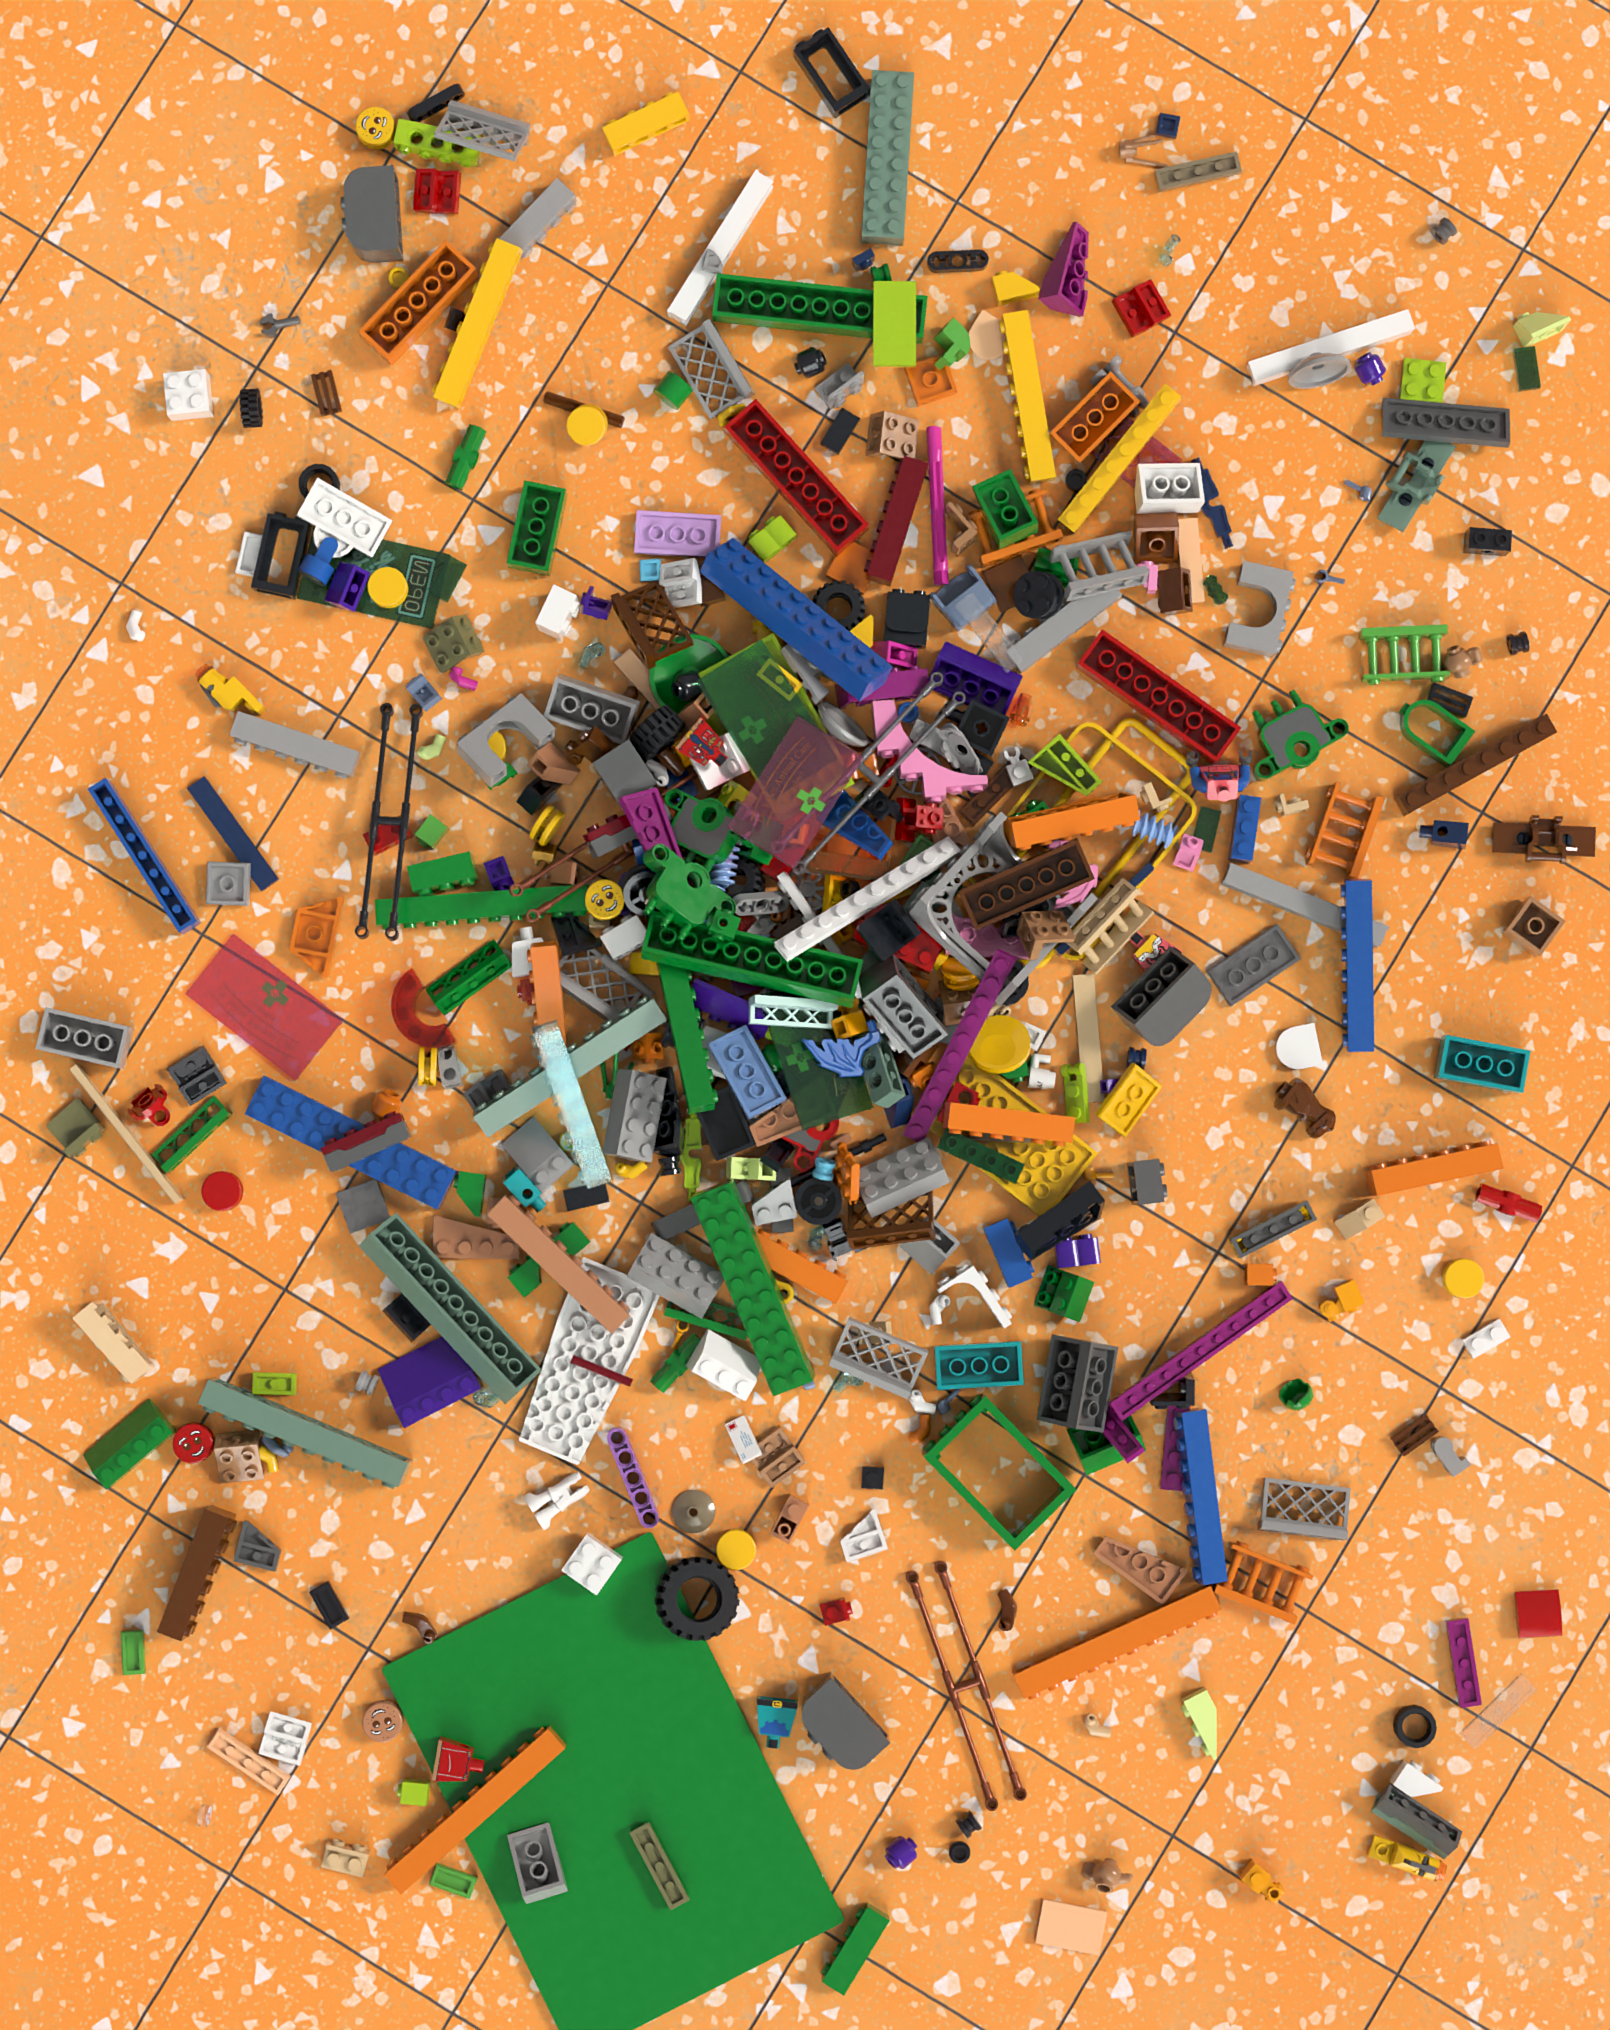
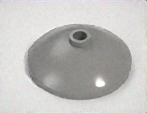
(1319, 370)
(841, 725)

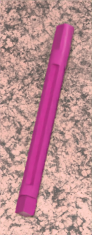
(935, 461)

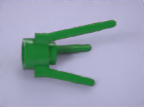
(609, 1088)

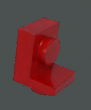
(836, 1611)

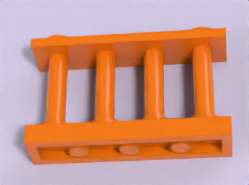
(1029, 543)
(1359, 846)
(1246, 1595)

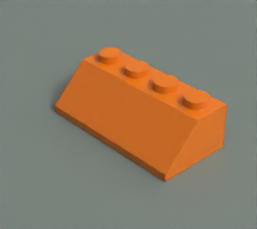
(1095, 417)

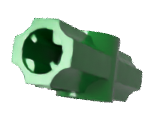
(465, 457)
(675, 1364)

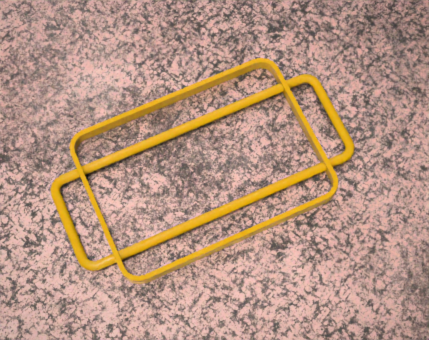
(1111, 738)

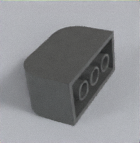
(373, 214)
(624, 771)
(1164, 998)
(842, 1725)

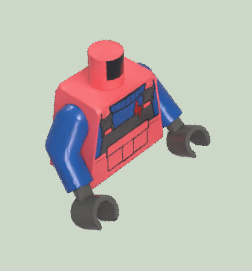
(1220, 781)

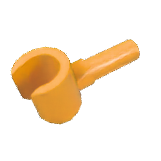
(1089, 1174)
(678, 1335)

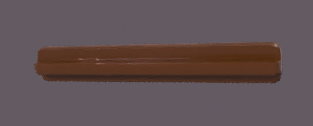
(570, 404)

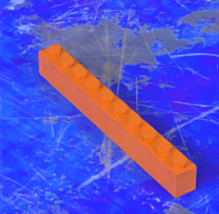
(1117, 1641)
(475, 1809)

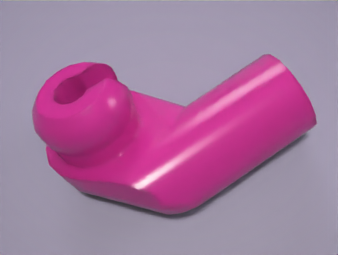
(462, 681)

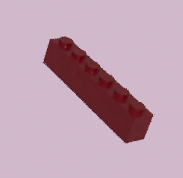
(897, 520)

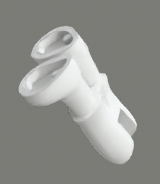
(561, 1496)

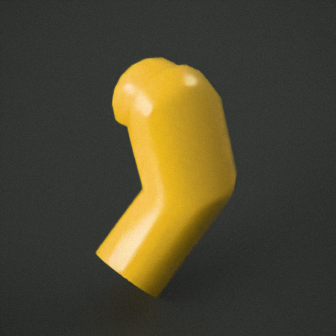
(630, 1171)
(270, 1459)

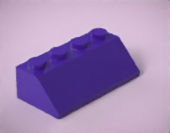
(975, 678)
(727, 1007)

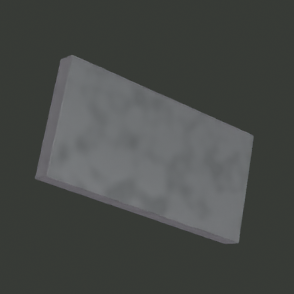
(1253, 965)

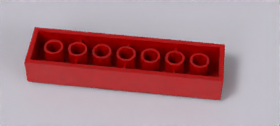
(796, 477)
(1158, 697)

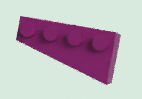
(899, 685)

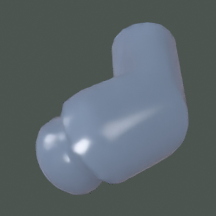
(275, 1448)

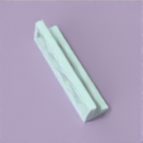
(787, 1004)

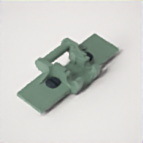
(1422, 486)

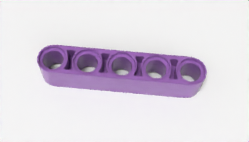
(633, 1488)

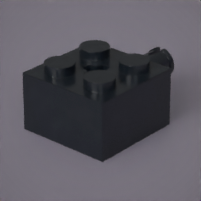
(976, 714)

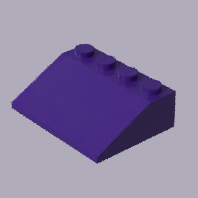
(427, 1381)

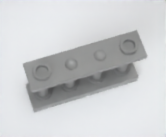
(1098, 584)

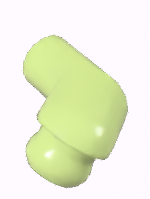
(432, 750)

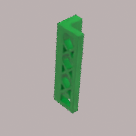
(470, 980)
(195, 1140)
(707, 1323)

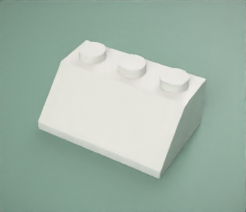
(1168, 488)
(725, 1364)

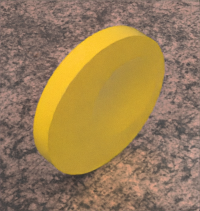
(1001, 1045)

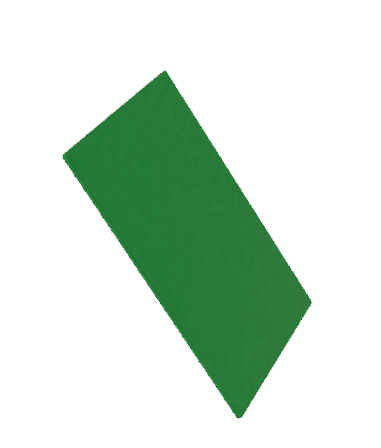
(645, 1742)

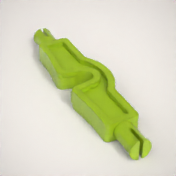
(691, 1165)

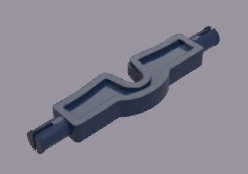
(1215, 513)

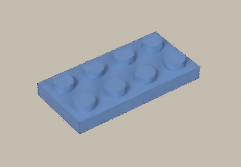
(747, 1072)

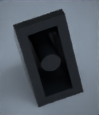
(537, 794)

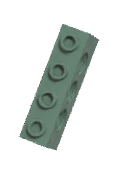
(881, 1073)

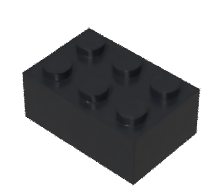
(726, 1126)

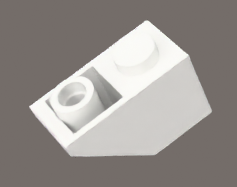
(1413, 1781)

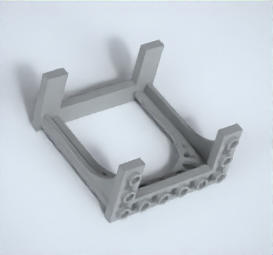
(993, 845)

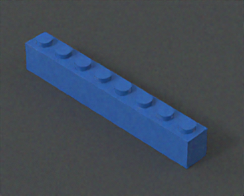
(144, 856)
(1358, 965)
(1200, 1495)

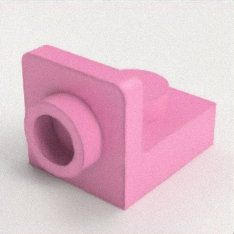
(1151, 582)
(1188, 852)

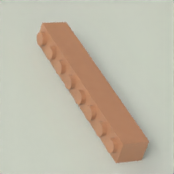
(558, 1263)

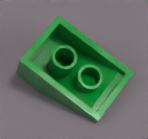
(1005, 509)

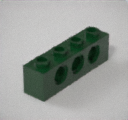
(980, 1156)

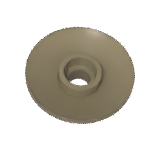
(699, 1501)

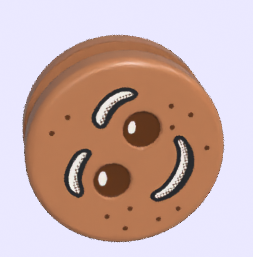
(383, 1721)

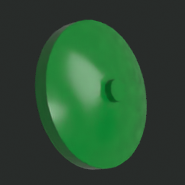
(694, 658)

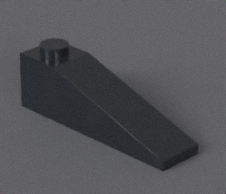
(670, 1128)

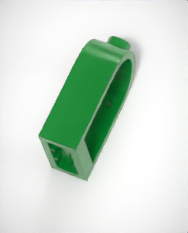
(1457, 744)

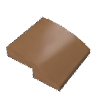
(778, 1457)

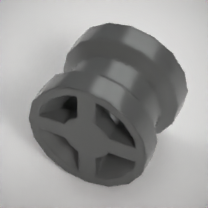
(1443, 231)

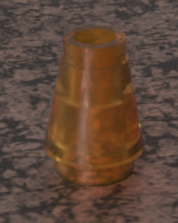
(1021, 711)

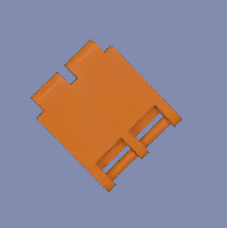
(847, 1174)

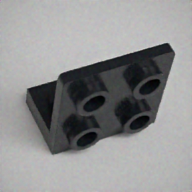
(1180, 1400)

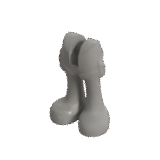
(1114, 367)

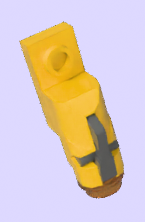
(226, 694)
(1406, 1858)

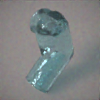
(1168, 248)
(590, 652)
(815, 1238)
(845, 1380)
(485, 1400)

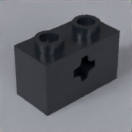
(1487, 541)

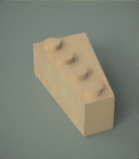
(113, 1341)

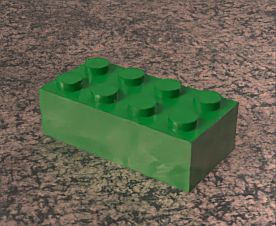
(537, 528)

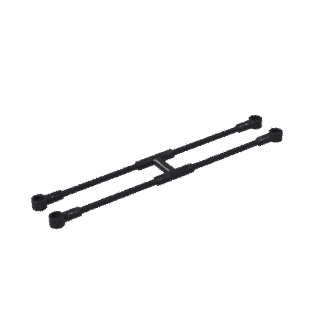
(377, 820)

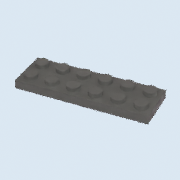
(1445, 422)

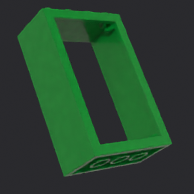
(962, 1420)

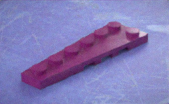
(649, 820)

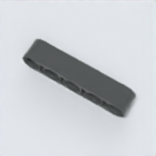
(687, 1217)

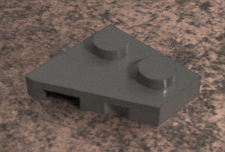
(256, 1549)

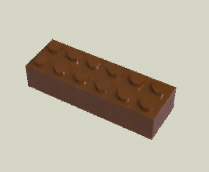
(1026, 884)
(197, 1572)

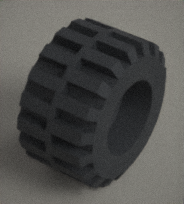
(844, 591)
(657, 732)
(754, 877)

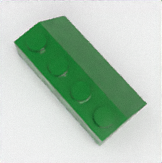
(129, 1444)

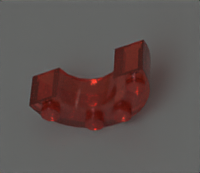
(406, 1018)

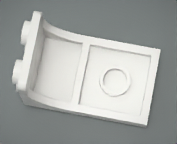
(978, 1279)

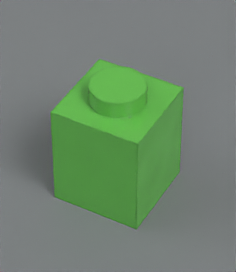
(431, 832)

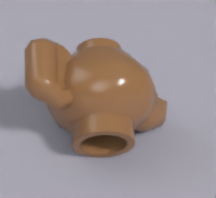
(1459, 660)
(1105, 1874)

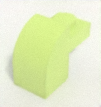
(748, 1169)

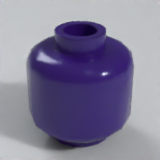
(1370, 368)
(901, 1852)

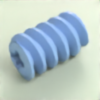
(1154, 830)
(722, 872)

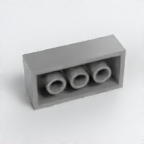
(588, 706)
(84, 1038)
(634, 1115)
(901, 1177)
(676, 1275)

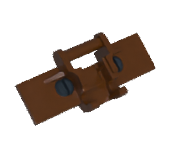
(1544, 832)

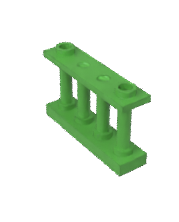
(1414, 635)

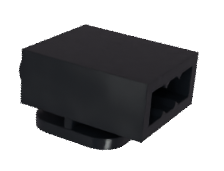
(907, 618)

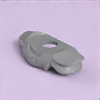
(952, 737)

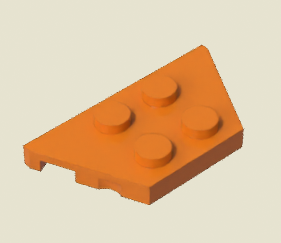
(316, 934)

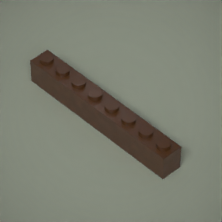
(1475, 765)

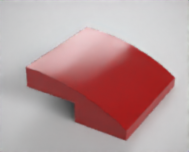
(437, 191)
(1141, 308)
(1538, 1613)

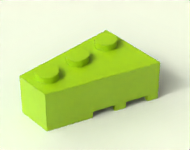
(1066, 765)

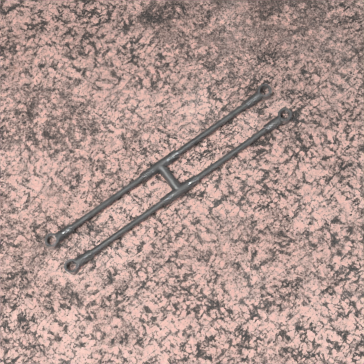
(878, 781)

